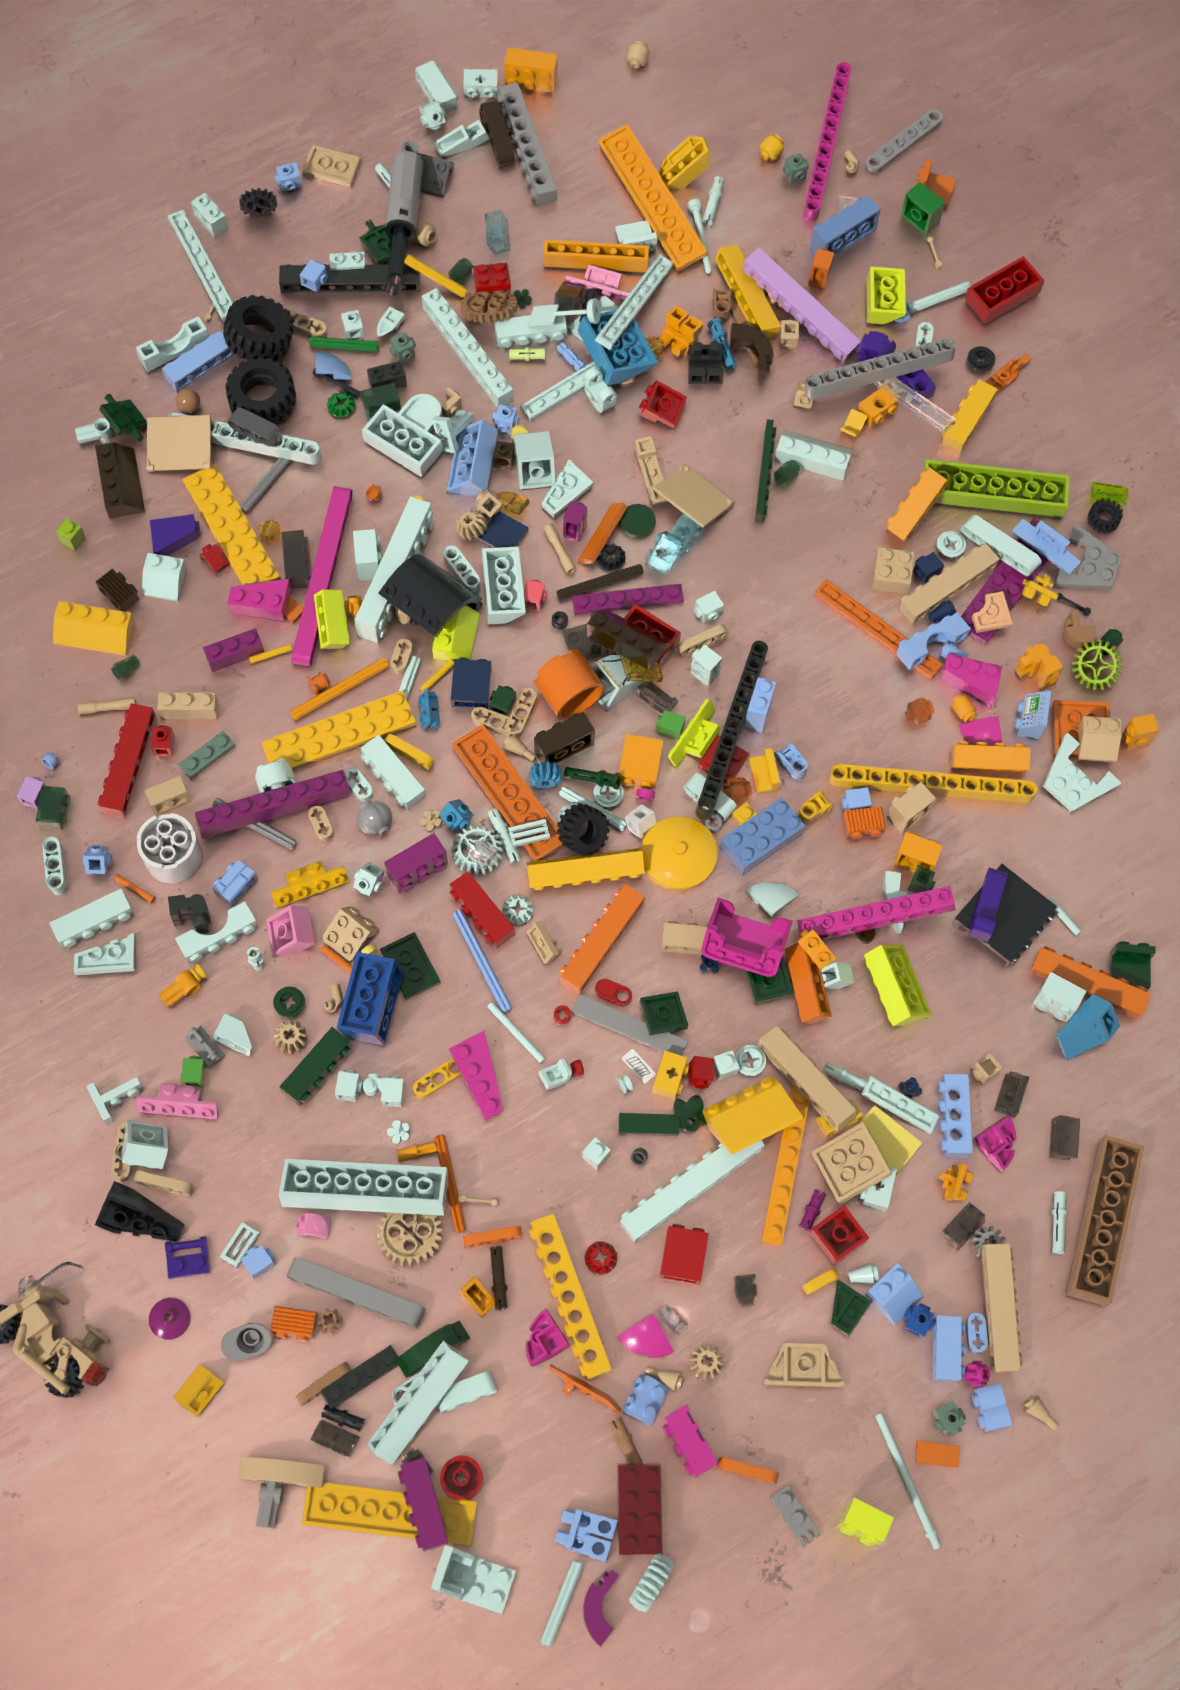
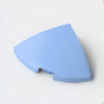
(330, 364)

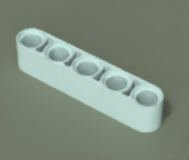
(1002, 545)

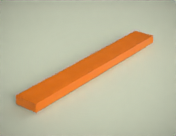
(870, 623)

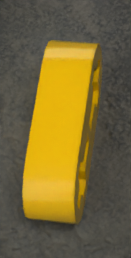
(821, 1281)

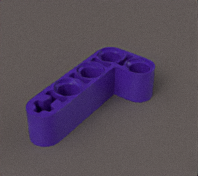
(987, 906)

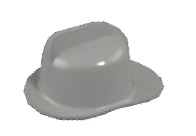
(245, 1341)

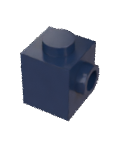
(927, 567)

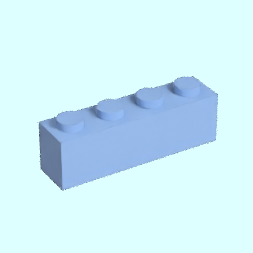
(197, 361)

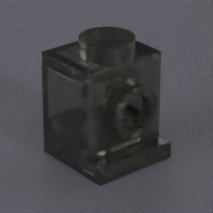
(745, 1289)

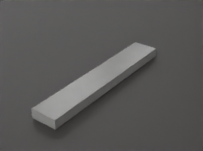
(627, 1026)

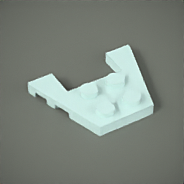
(1069, 783)

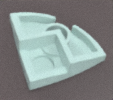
(772, 896)

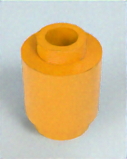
(964, 708)

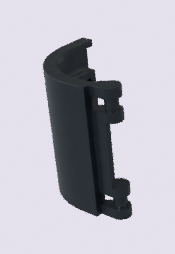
(427, 593)

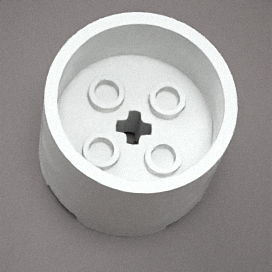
(172, 862)

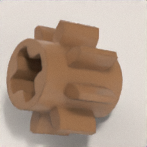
(327, 1314)

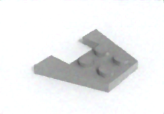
(1096, 567)

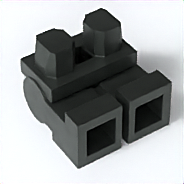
(705, 361)
(190, 909)

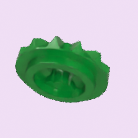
(339, 410)

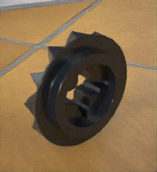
(981, 352)
(611, 564)

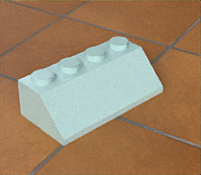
(813, 454)
(502, 584)

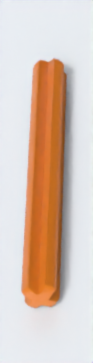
(452, 1192)

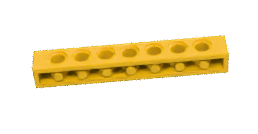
(548, 1226)

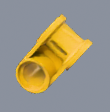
(817, 806)

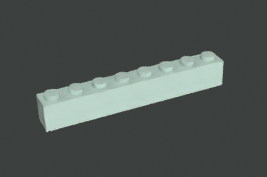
(684, 1189)

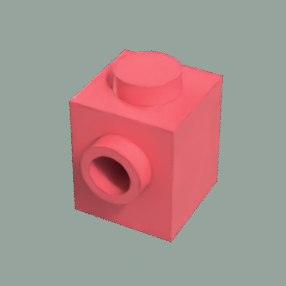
(534, 594)

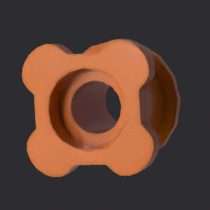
(318, 682)

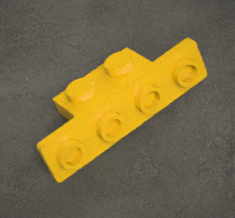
(307, 882)

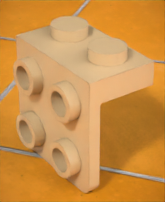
(348, 932)

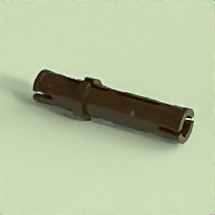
(499, 1287)

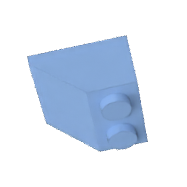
(895, 1293)

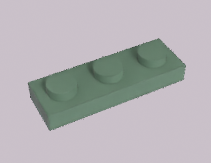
(206, 755)

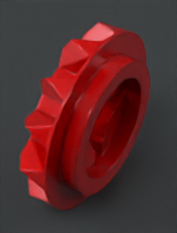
(595, 1265)

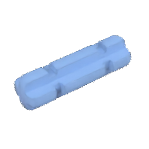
(570, 356)

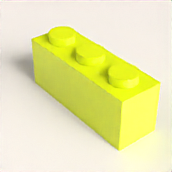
(331, 619)

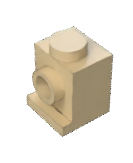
(789, 334)

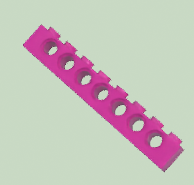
(880, 914)

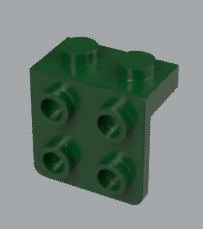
(1132, 963)

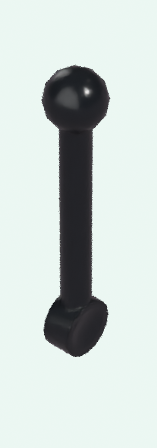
(1086, 611)

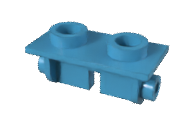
(429, 701)

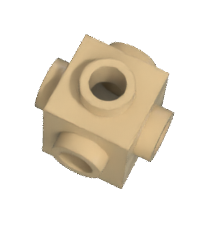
(492, 507)

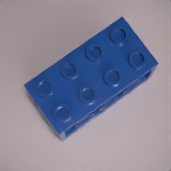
(370, 999)

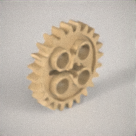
(397, 1245)

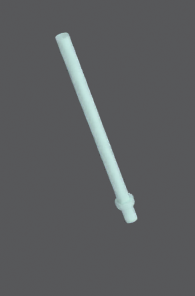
(930, 1532)

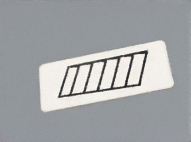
(638, 1066)

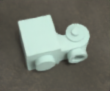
(391, 1089)

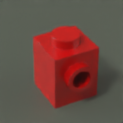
(162, 740)
(700, 1072)

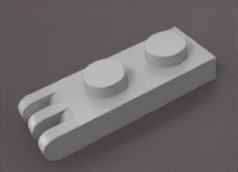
(794, 1515)

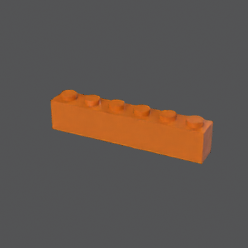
(602, 938)
(1116, 991)

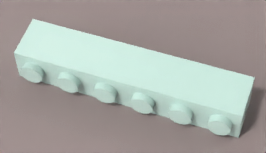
(417, 1403)

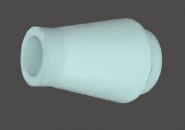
(864, 1274)

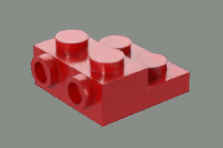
(662, 404)

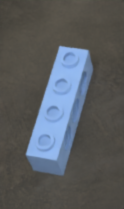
(960, 1085)

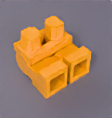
(680, 331)
(1040, 664)

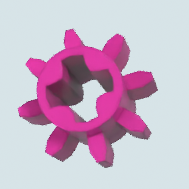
(977, 1374)

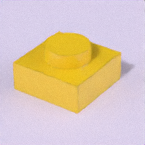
(743, 813)

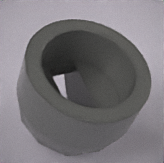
(639, 1156)

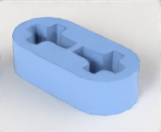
(971, 1333)

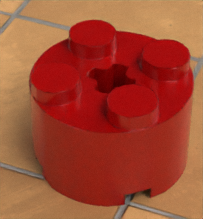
(454, 1468)

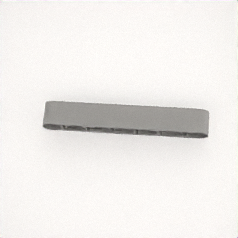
(355, 1292)

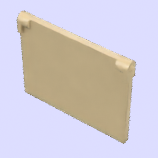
(179, 443)
(694, 496)

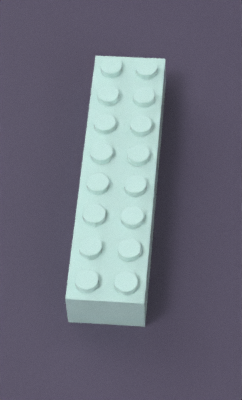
(405, 543)
(364, 1187)

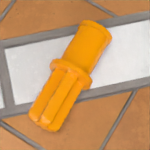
(416, 1151)

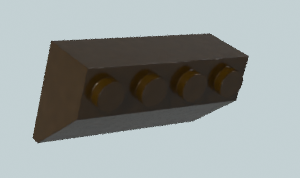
(119, 480)
(626, 638)

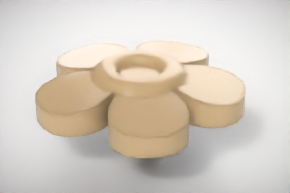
(431, 819)

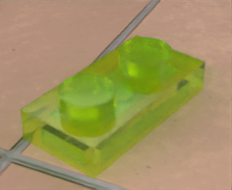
(1113, 492)

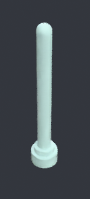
(695, 208)

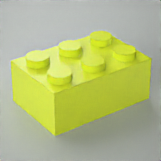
(864, 1522)

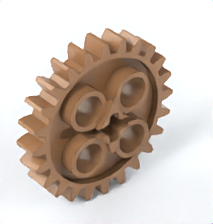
(488, 306)

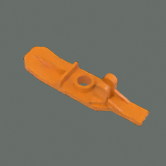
(1011, 372)
(585, 1388)

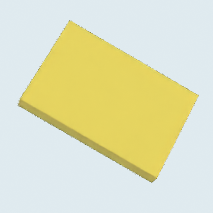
(891, 1139)

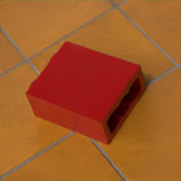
(684, 1254)

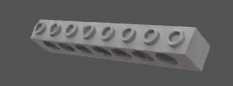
(527, 144)

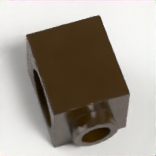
(504, 455)

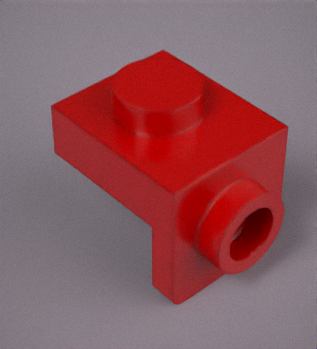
(214, 557)

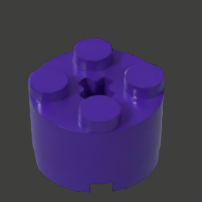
(874, 345)

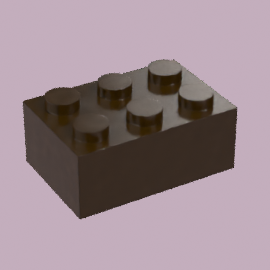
(564, 739)

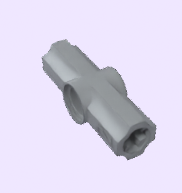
(270, 1499)

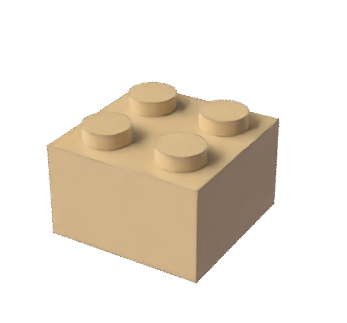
(892, 570)
(910, 807)

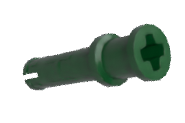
(600, 778)

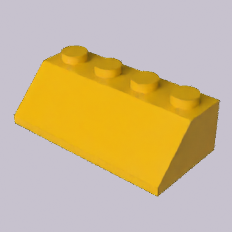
(92, 628)

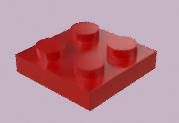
(492, 277)
(737, 761)

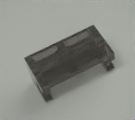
(655, 697)
(1011, 1094)
(1064, 1137)
(964, 1225)
(335, 1438)

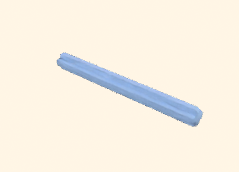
(482, 961)

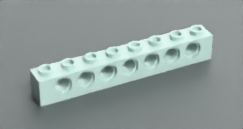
(467, 348)

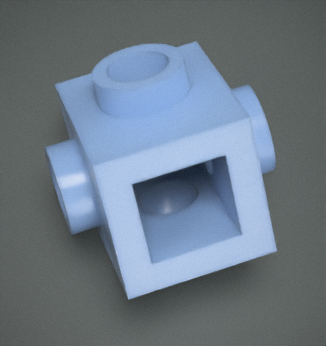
(288, 177)
(505, 418)
(97, 859)

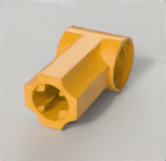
(184, 985)

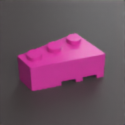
(972, 676)
(689, 1442)

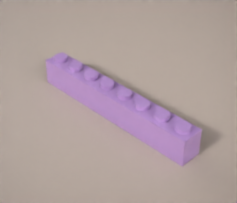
(800, 304)

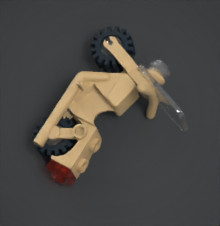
(35, 1339)

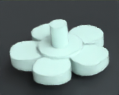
(399, 1131)

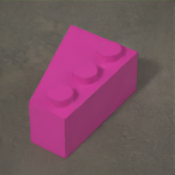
(261, 599)

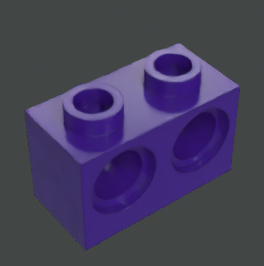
(919, 381)

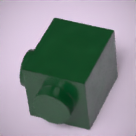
(502, 700)

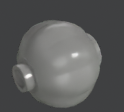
(374, 817)

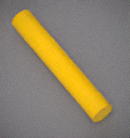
(271, 653)
(440, 673)

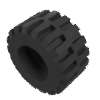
(595, 833)

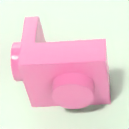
(313, 1225)

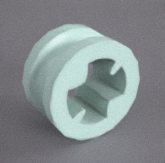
(625, 1083)

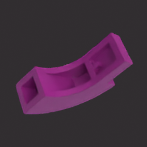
(592, 1608)

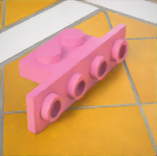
(601, 280)
(177, 1101)

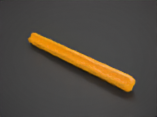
(339, 688)

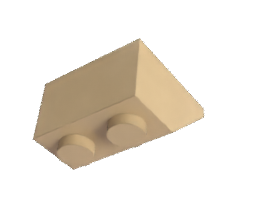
(1099, 738)

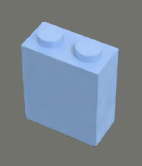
(759, 705)

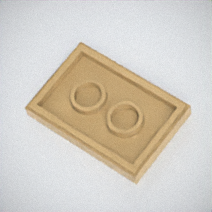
(331, 166)

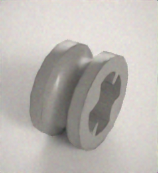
(718, 826)

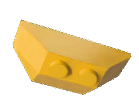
(685, 163)

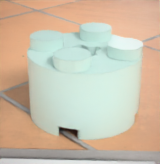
(274, 775)

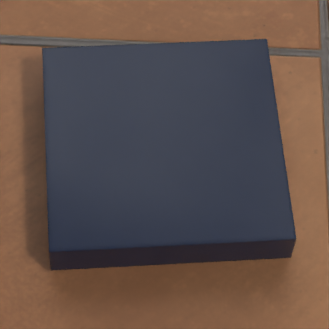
(503, 532)

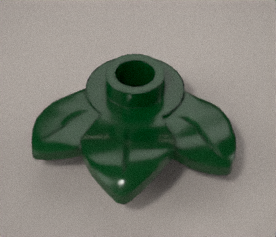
(690, 1110)

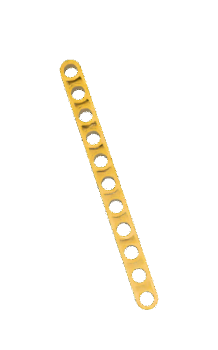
(941, 780)

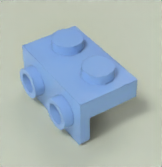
(645, 1399)

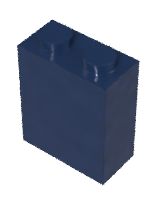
(471, 683)

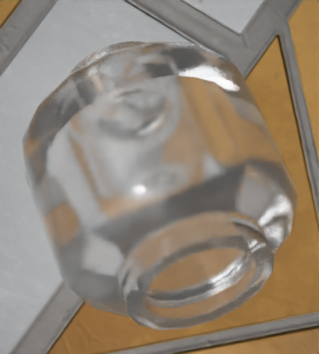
(483, 853)
(673, 1319)

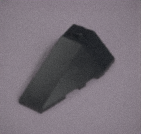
(133, 1213)

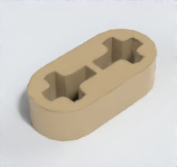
(397, 655)
(317, 825)

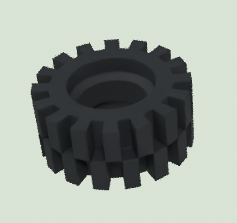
(1105, 506)

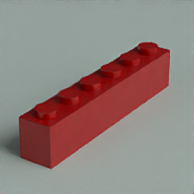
(127, 760)

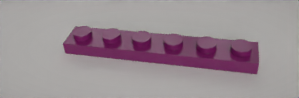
(627, 598)

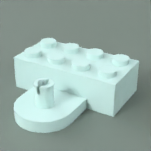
(406, 434)

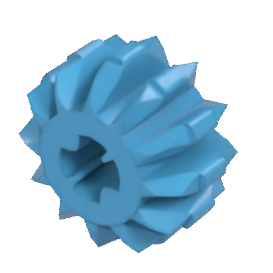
(545, 775)

